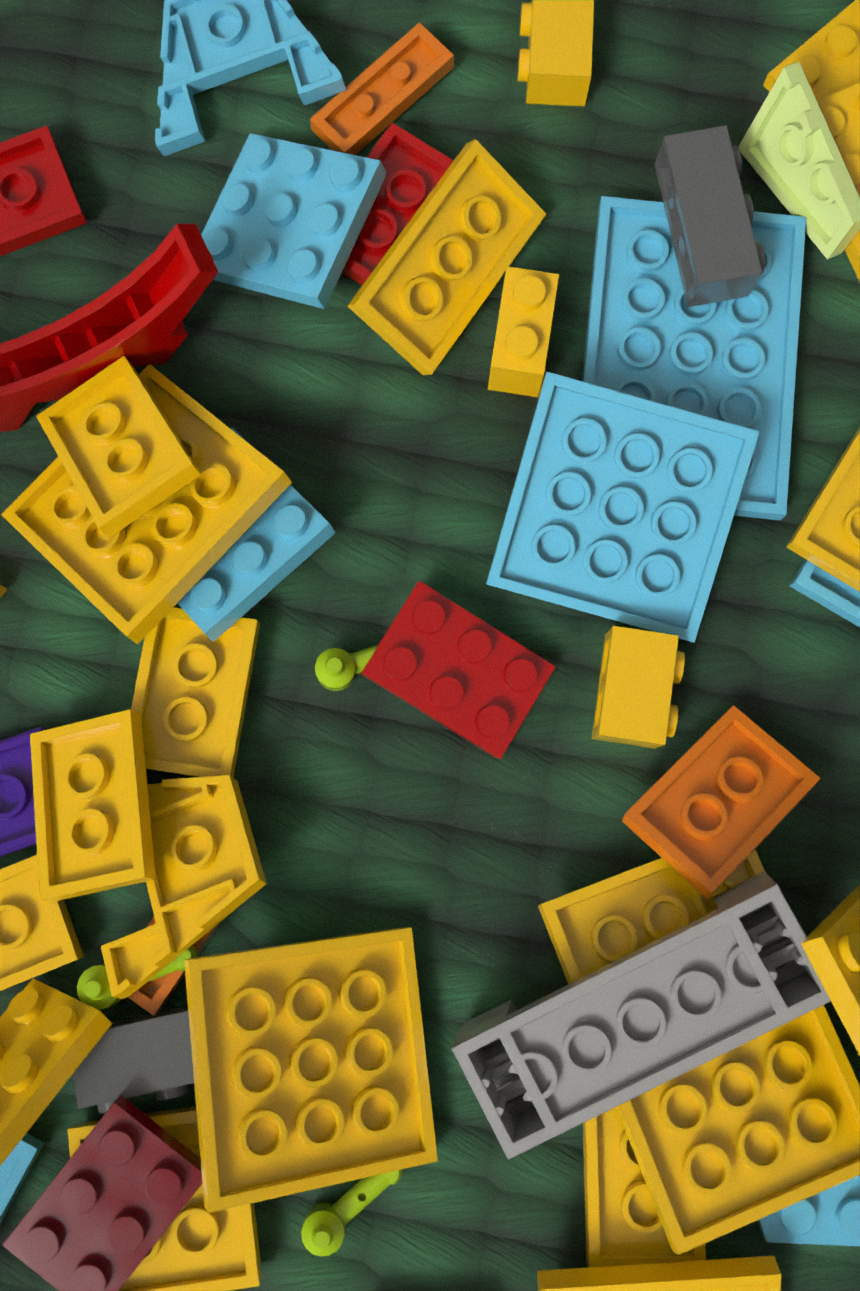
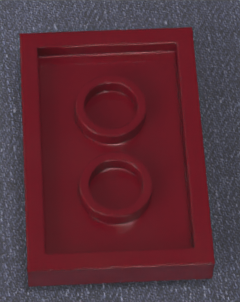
(107, 1203)

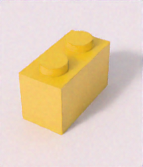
(558, 51)
(523, 331)
(637, 687)

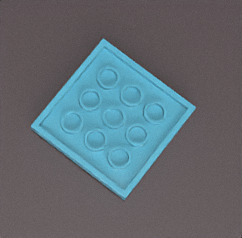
(621, 506)

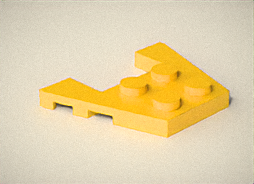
(202, 874)

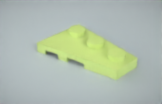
(802, 163)

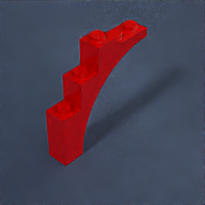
(131, 319)

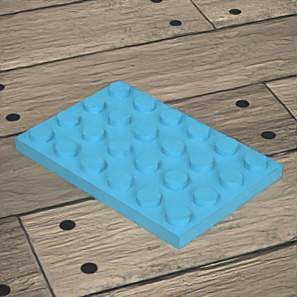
(707, 359)

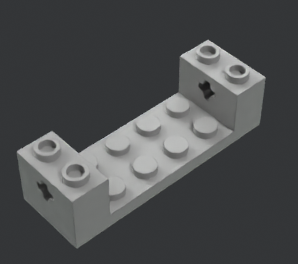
(640, 1018)

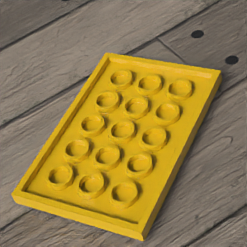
(743, 1127)

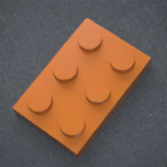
(720, 801)

